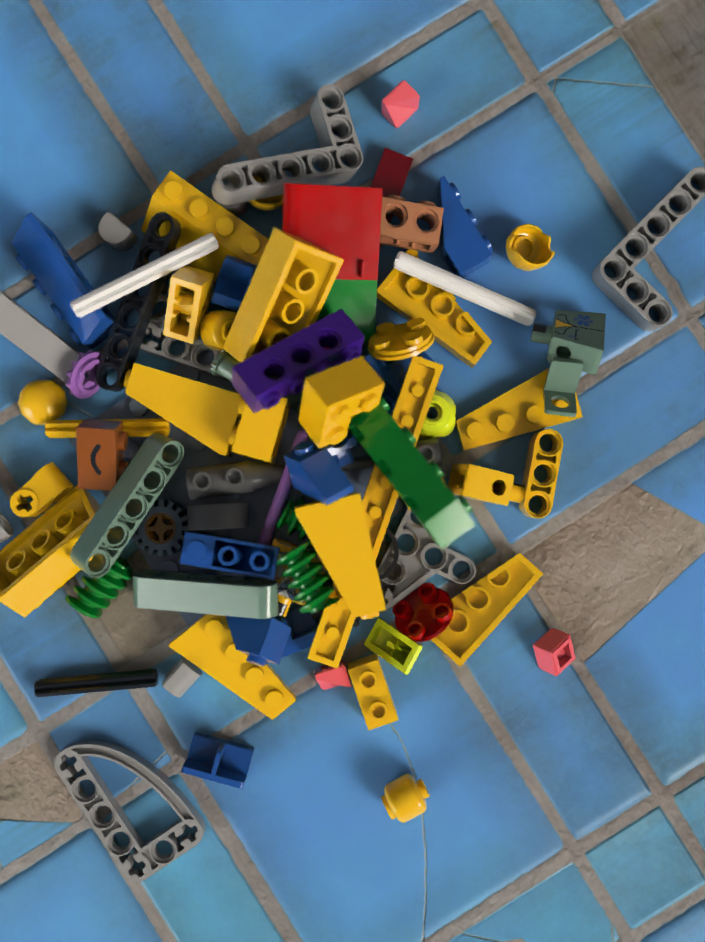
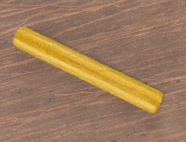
(133, 427)

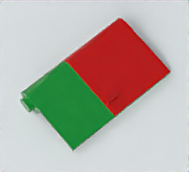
(349, 226)

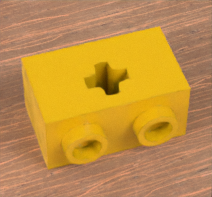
(187, 303)
(372, 691)

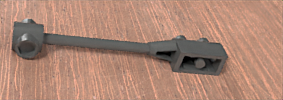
(249, 476)

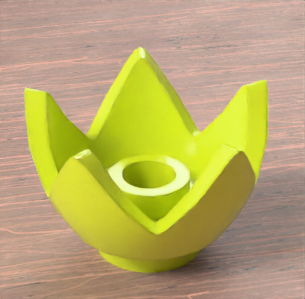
(444, 422)

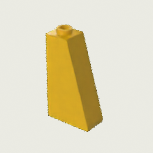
(190, 405)
(346, 550)

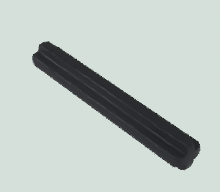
(96, 683)

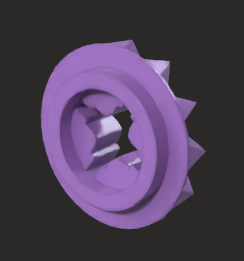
(77, 383)

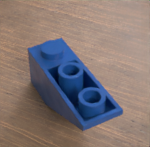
(461, 242)
(229, 554)

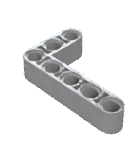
(299, 163)
(644, 241)
(35, 338)

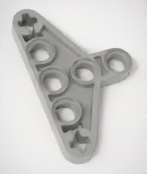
(413, 563)

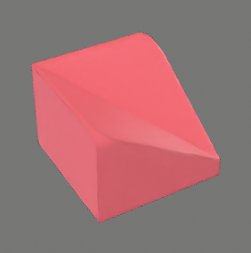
(400, 104)
(554, 651)
(331, 677)

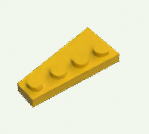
(446, 319)
(511, 415)
(484, 606)
(212, 649)

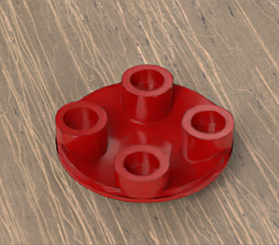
(424, 613)

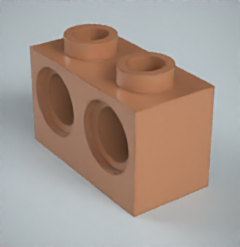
(407, 233)

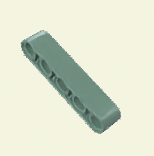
(125, 519)
(206, 593)

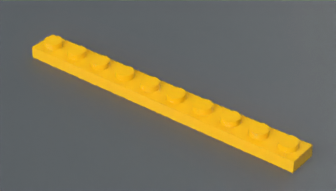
(378, 505)

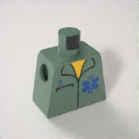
(574, 337)

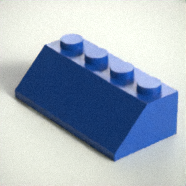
(60, 279)

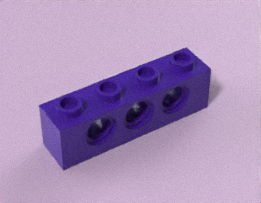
(280, 360)

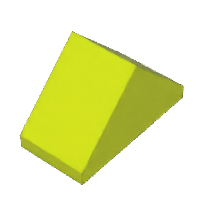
(393, 646)

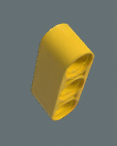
(551, 462)

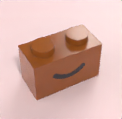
(100, 453)

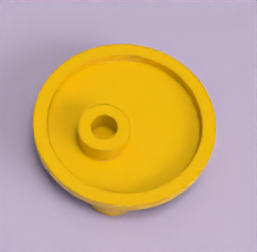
(400, 340)

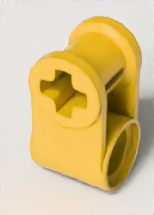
(45, 489)

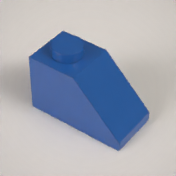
(316, 473)
(259, 638)

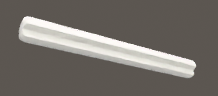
(144, 275)
(464, 288)

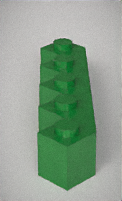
(412, 475)

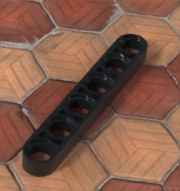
(144, 305)

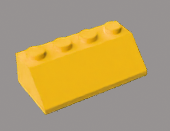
(202, 216)
(282, 295)
(39, 557)

